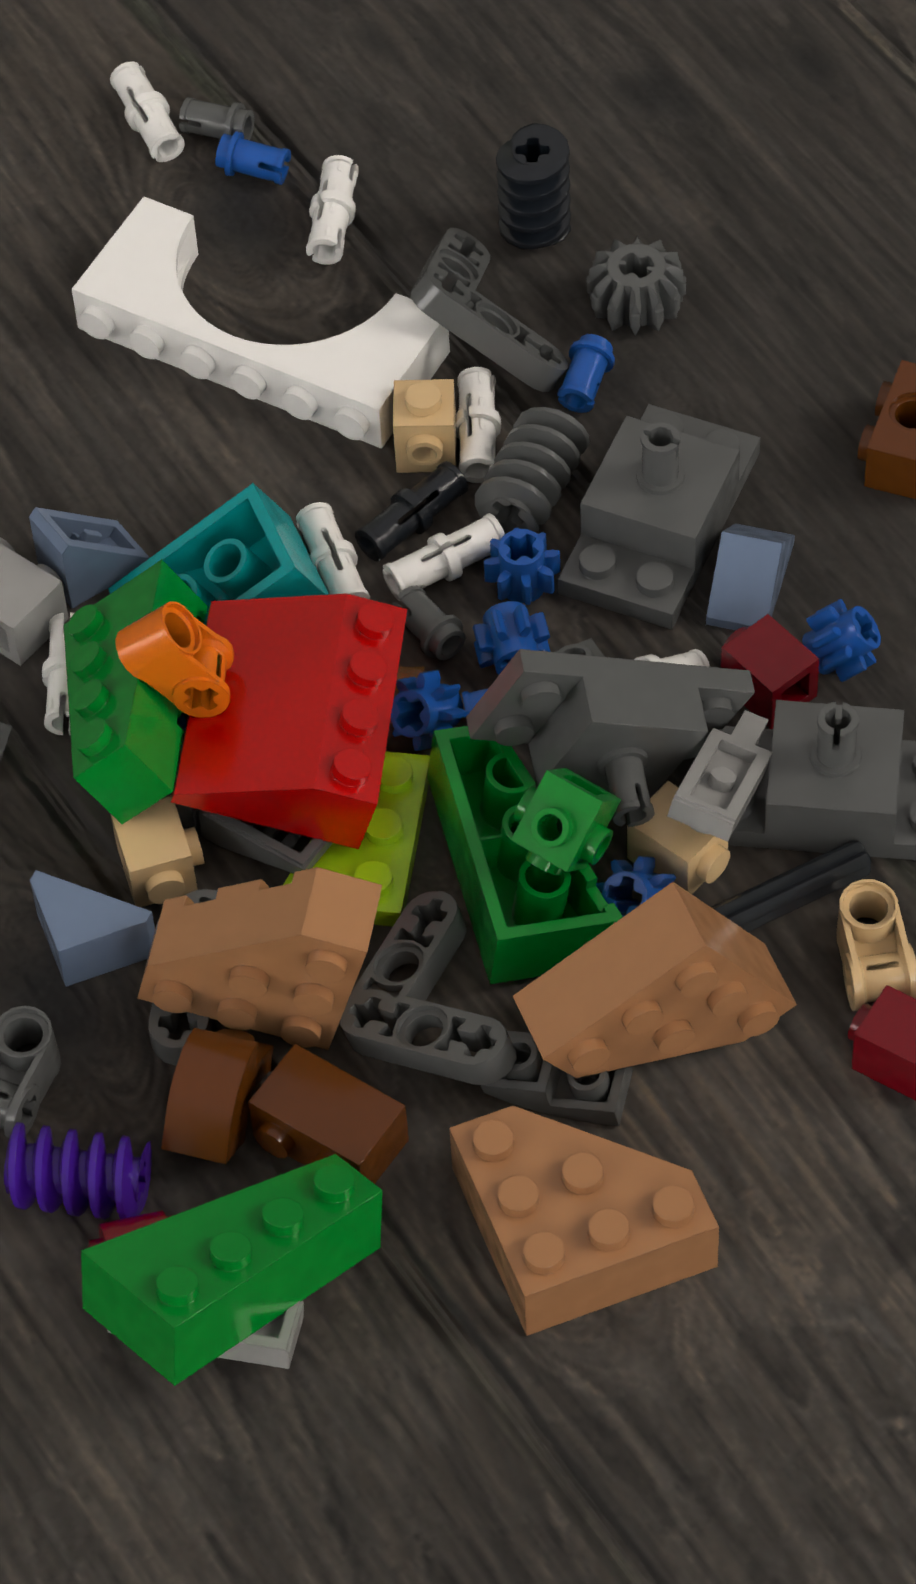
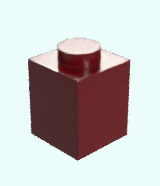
(777, 664)
(887, 1041)

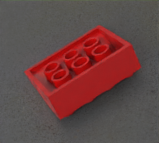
(302, 715)

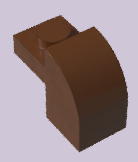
(212, 1093)

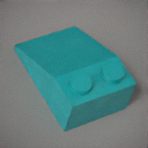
(240, 553)

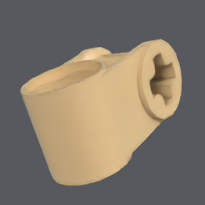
(873, 952)

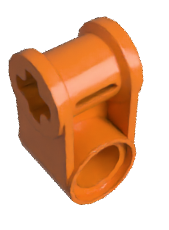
(178, 659)

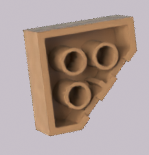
(265, 954)
(654, 989)
(578, 1215)

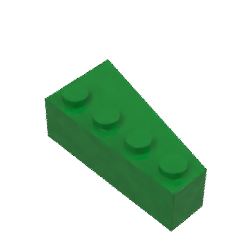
(119, 725)
(517, 911)
(230, 1265)

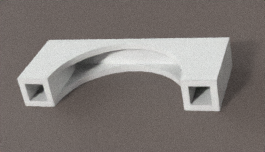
(341, 382)

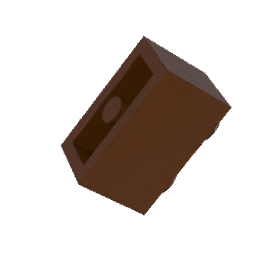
(320, 1111)

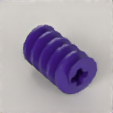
(76, 1175)

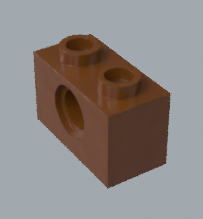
(891, 444)

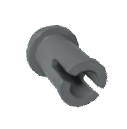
(215, 119)
(438, 633)

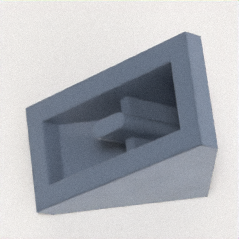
(84, 551)
(747, 575)
(89, 929)

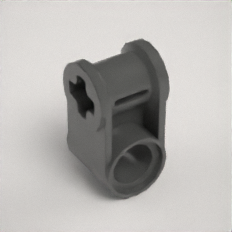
(27, 1074)

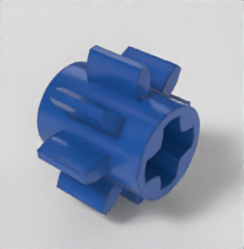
(522, 566)
(507, 630)
(842, 639)
(425, 707)
(642, 878)

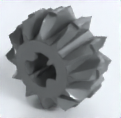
(636, 285)

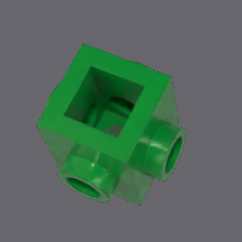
(564, 822)

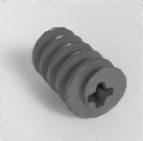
(532, 468)

